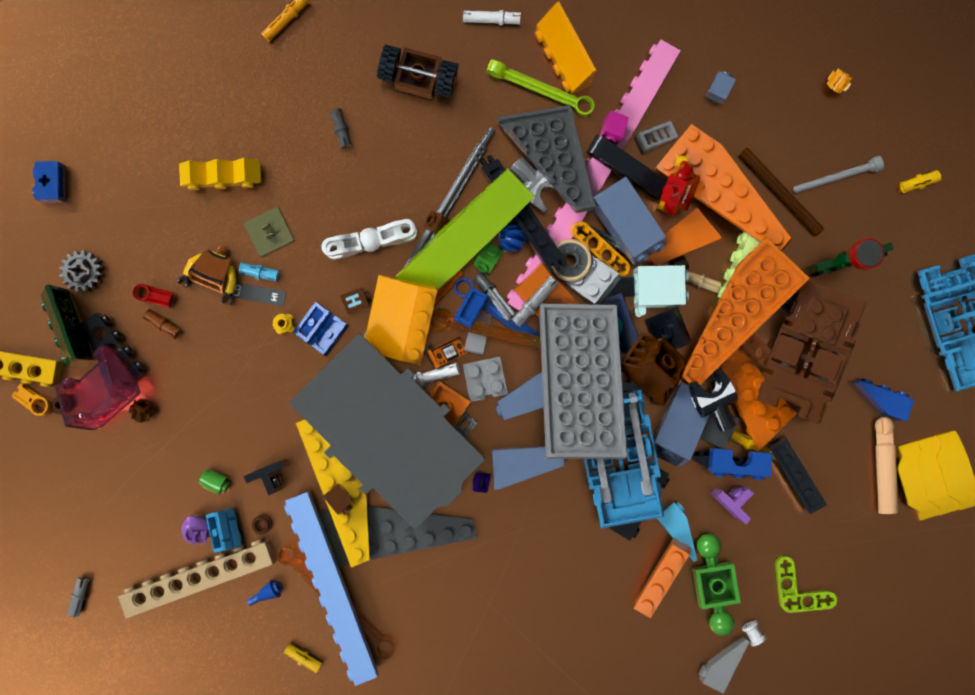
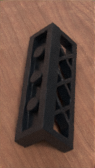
(797, 475)

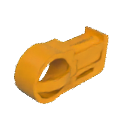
(29, 399)

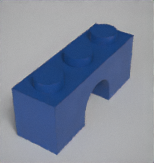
(757, 464)

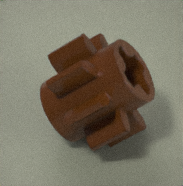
(141, 410)

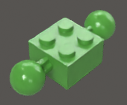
(716, 584)

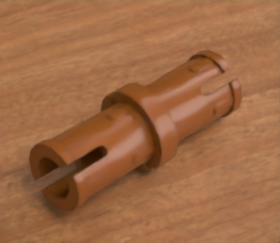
(162, 324)

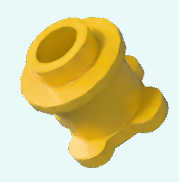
(288, 327)

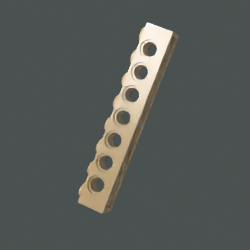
(133, 605)

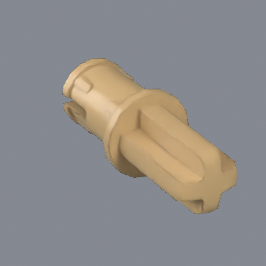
(704, 282)

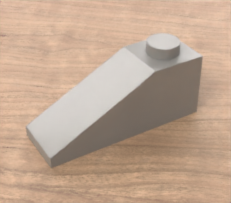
(722, 666)

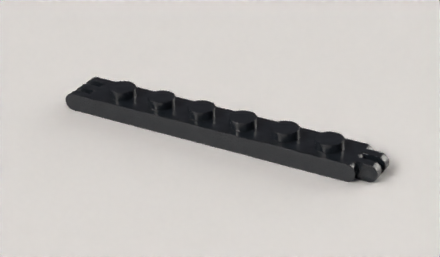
(529, 224)

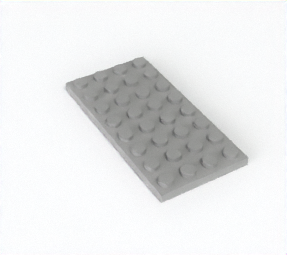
(582, 382)

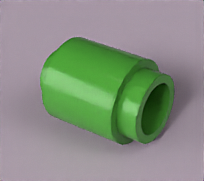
(214, 481)

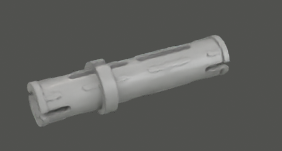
(533, 303)

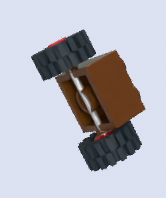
(417, 72)

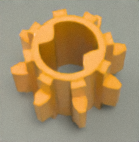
(839, 81)

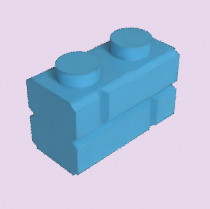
(223, 530)

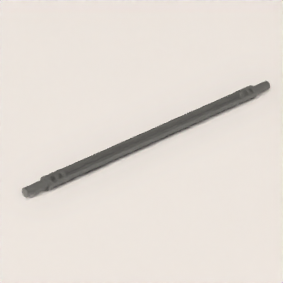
(456, 188)

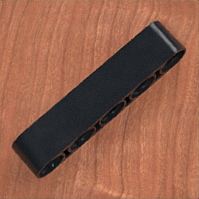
(627, 166)

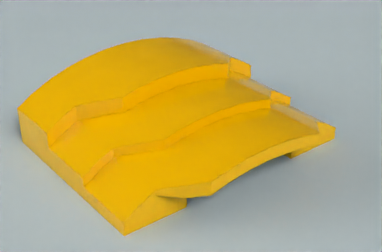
(936, 475)

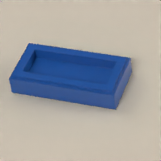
(471, 308)

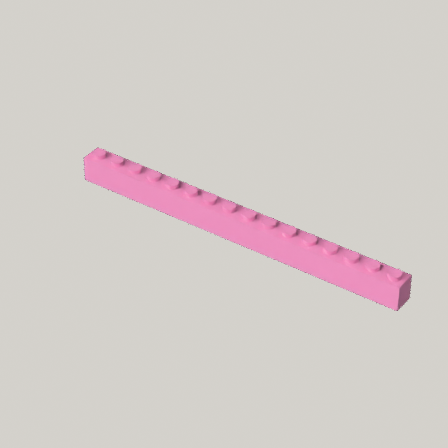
(634, 107)

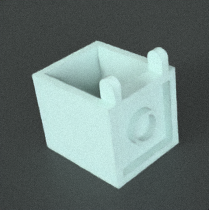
(659, 287)

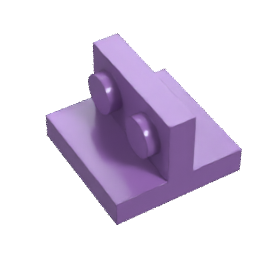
(732, 503)

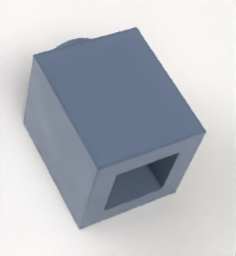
(721, 87)

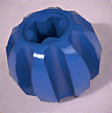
(511, 238)

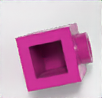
(614, 127)

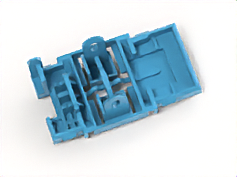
(940, 292)

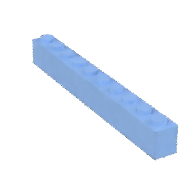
(332, 588)

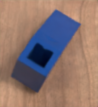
(887, 402)

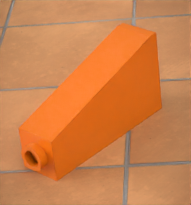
(685, 237)

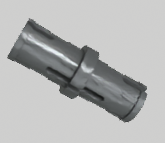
(340, 128)

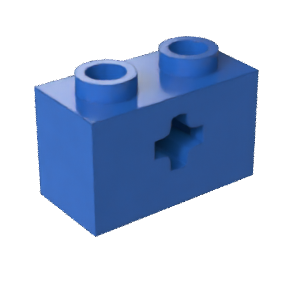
(55, 189)

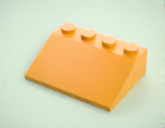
(565, 50)
(400, 318)

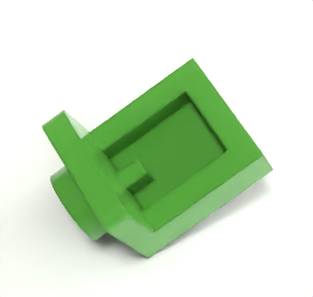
(488, 257)

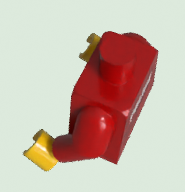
(679, 188)

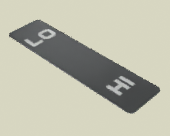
(259, 294)

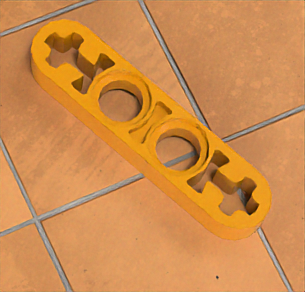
(601, 246)

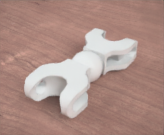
(369, 239)

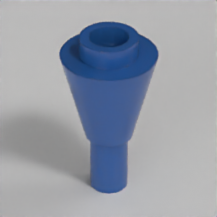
(269, 591)

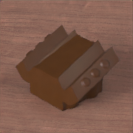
(654, 367)

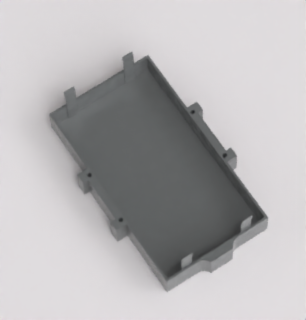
(388, 431)

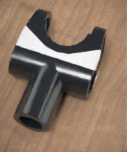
(715, 401)

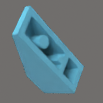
(677, 525)

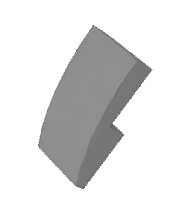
(476, 343)

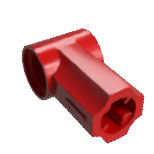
(154, 295)

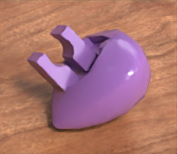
(195, 530)

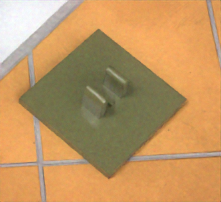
(268, 231)

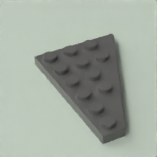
(554, 148)

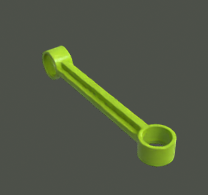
(501, 71)

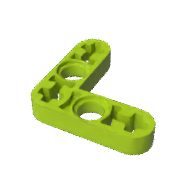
(792, 593)

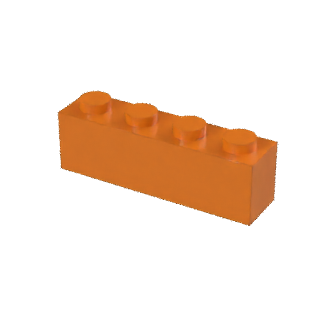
(662, 577)

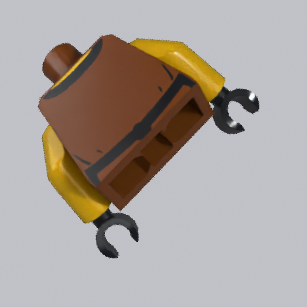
(212, 271)

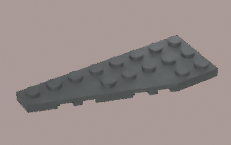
(393, 535)

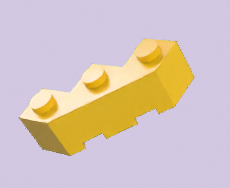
(220, 173)

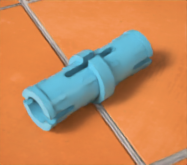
(259, 271)

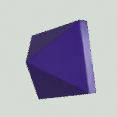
(481, 482)

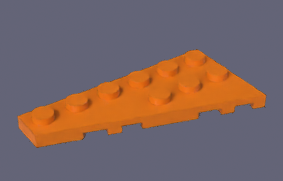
(760, 418)

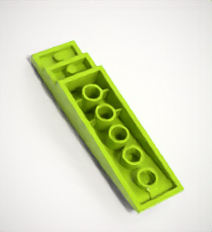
(468, 232)

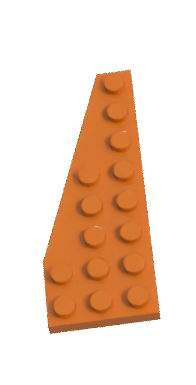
(724, 186)
(751, 297)

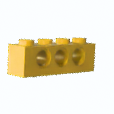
(49, 374)

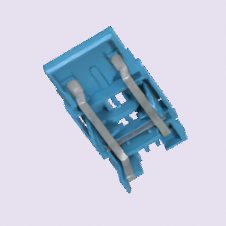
(630, 493)

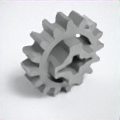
(79, 279)

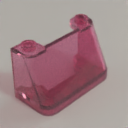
(98, 394)

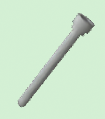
(875, 164)

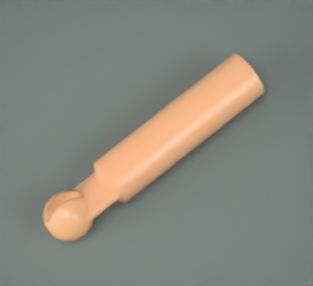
(886, 467)

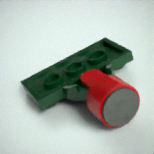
(862, 255)

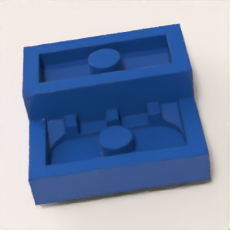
(320, 328)

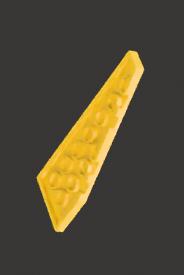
(330, 472)

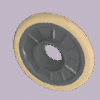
(582, 256)

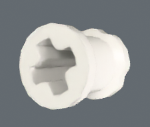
(753, 633)

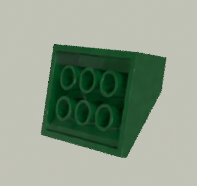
(64, 323)

